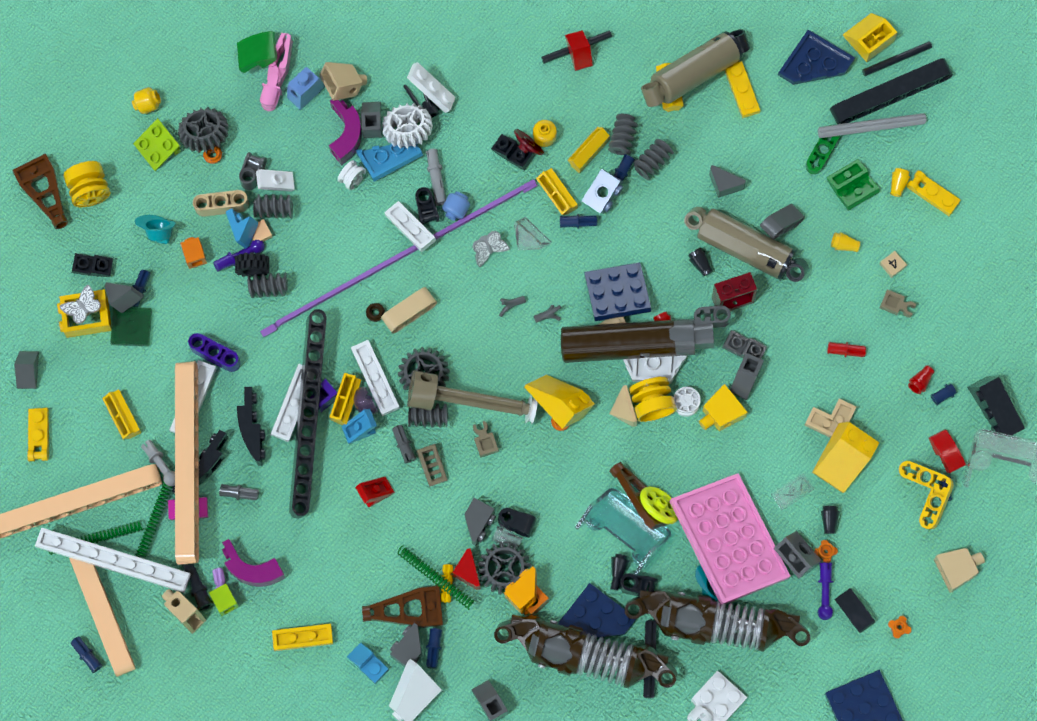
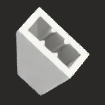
(413, 692)

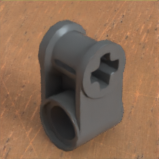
(249, 168)

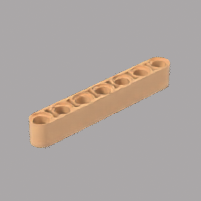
(103, 617)

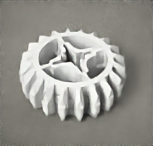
(407, 130)

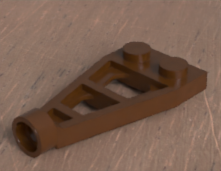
(33, 171)
(626, 477)
(430, 606)

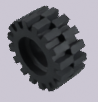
(251, 264)

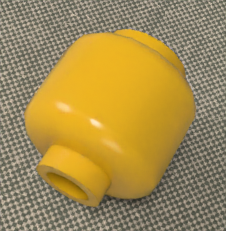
(146, 100)
(544, 133)

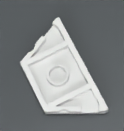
(649, 367)

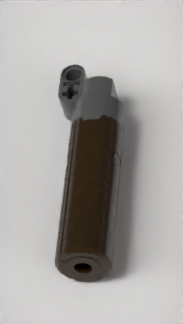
(642, 339)

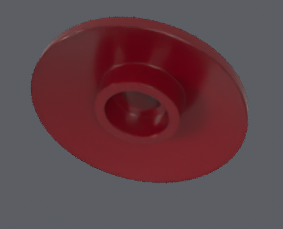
(527, 143)

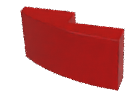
(947, 450)

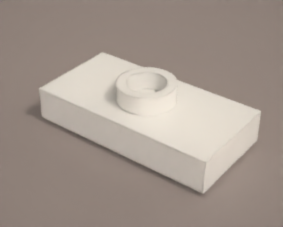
(275, 180)

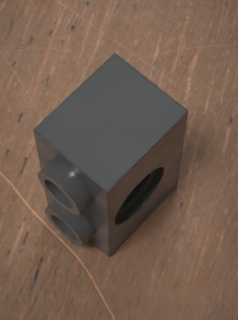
(797, 554)

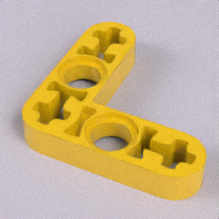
(936, 491)

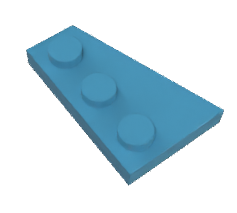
(386, 159)

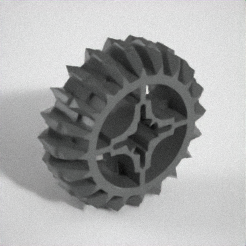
(203, 130)
(418, 357)
(493, 555)

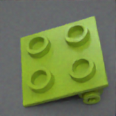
(157, 144)

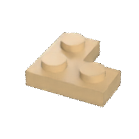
(826, 423)

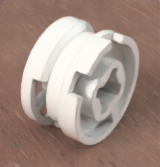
(351, 175)
(687, 401)

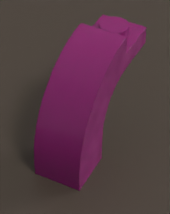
(347, 144)
(252, 575)

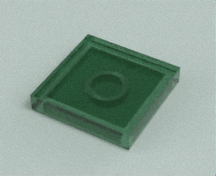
(131, 327)

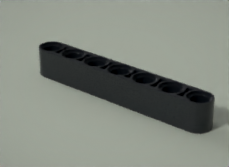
(891, 91)

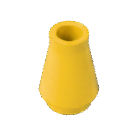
(899, 181)
(845, 243)

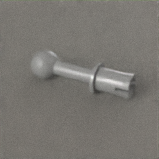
(156, 457)

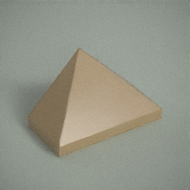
(623, 408)

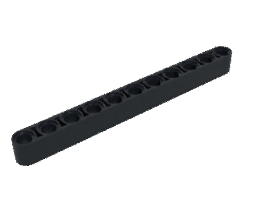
(303, 421)

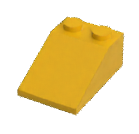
(560, 400)
(845, 456)

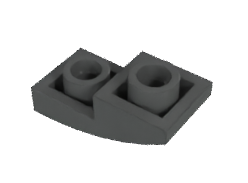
(741, 345)

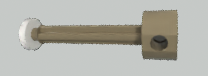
(424, 391)

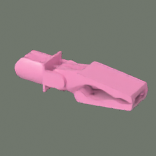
(276, 75)

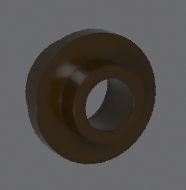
(372, 307)

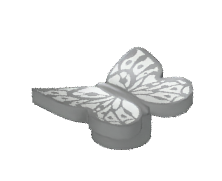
(487, 245)
(83, 306)

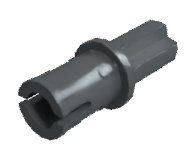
(403, 444)
(238, 492)

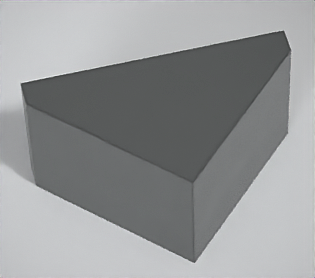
(725, 182)
(122, 296)
(26, 369)

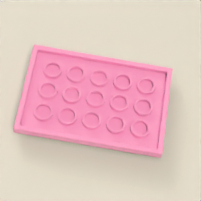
(729, 539)

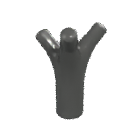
(511, 303)
(548, 314)

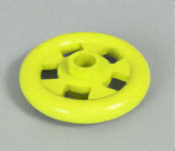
(658, 505)

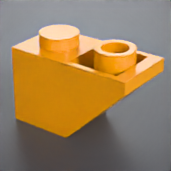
(523, 592)

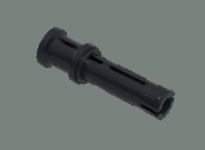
(199, 590)

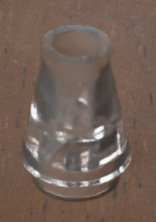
(504, 535)

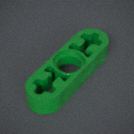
(815, 153)

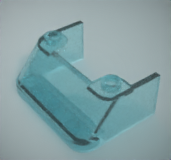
(621, 519)

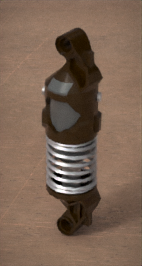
(708, 621)
(576, 652)

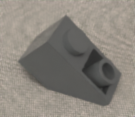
(371, 119)
(746, 376)
(478, 518)
(408, 647)
(490, 701)

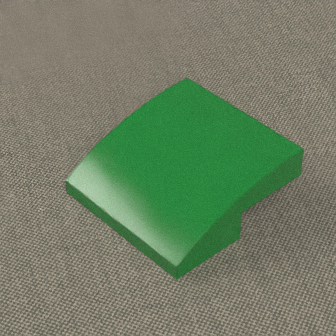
(256, 50)
(853, 184)

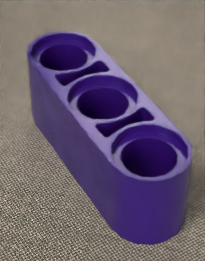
(209, 345)

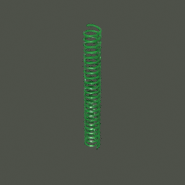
(153, 517)
(113, 534)
(430, 570)

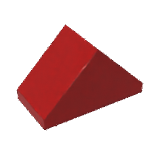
(579, 50)
(466, 571)

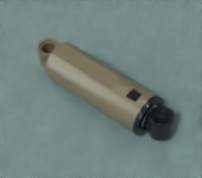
(695, 67)
(746, 244)

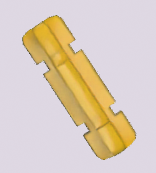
(447, 570)

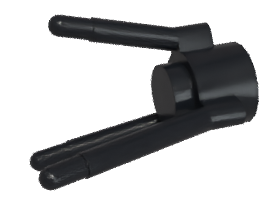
(428, 104)

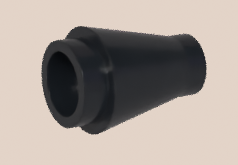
(700, 261)
(830, 519)

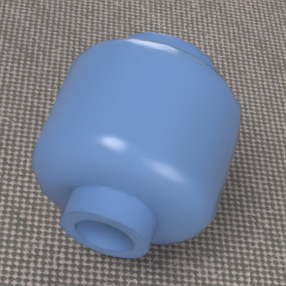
(456, 206)

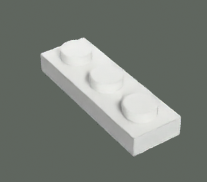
(431, 87)
(410, 226)

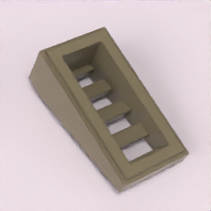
(420, 452)

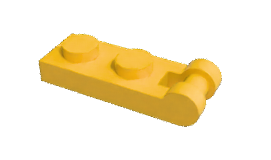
(933, 193)
(38, 434)

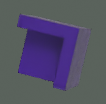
(327, 395)

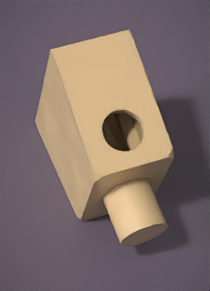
(342, 80)
(958, 567)
(183, 610)

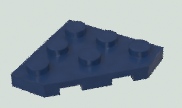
(815, 60)
(597, 614)

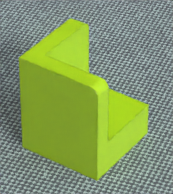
(223, 599)

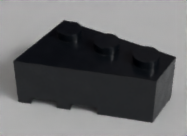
(996, 405)

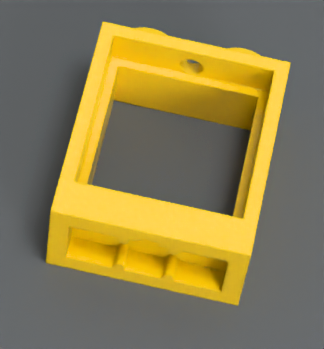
(103, 326)

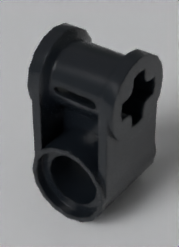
(426, 209)
(519, 522)
(640, 583)

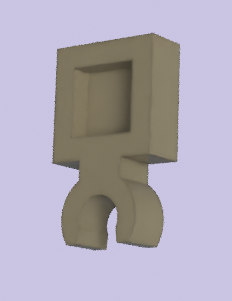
(894, 303)
(485, 442)

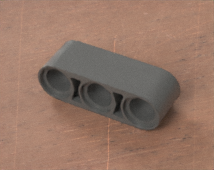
(782, 221)

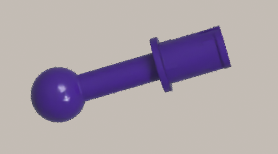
(255, 246)
(825, 611)

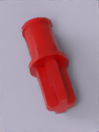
(846, 349)

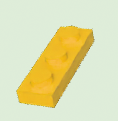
(742, 90)
(302, 637)

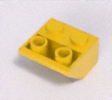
(871, 36)

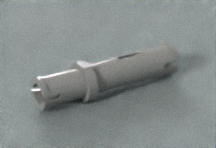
(436, 177)

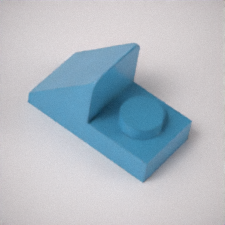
(242, 228)
(360, 426)
(368, 663)

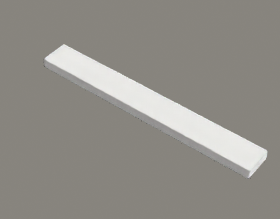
(113, 560)

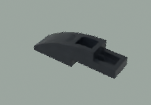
(251, 433)
(212, 457)

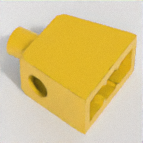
(722, 410)

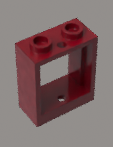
(738, 289)

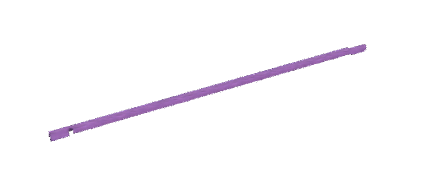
(526, 187)

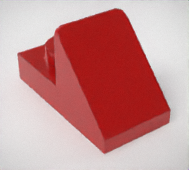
(374, 491)

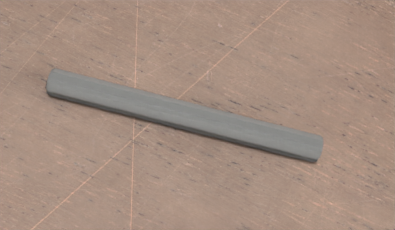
(872, 125)

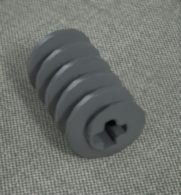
(622, 134)
(651, 158)
(273, 206)
(267, 285)
(435, 415)

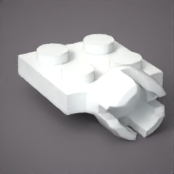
(716, 700)

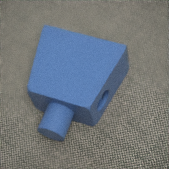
(305, 86)

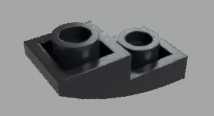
(509, 150)
(92, 266)
(855, 610)

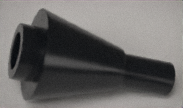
(618, 566)

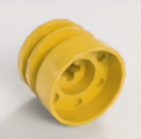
(86, 184)
(652, 399)

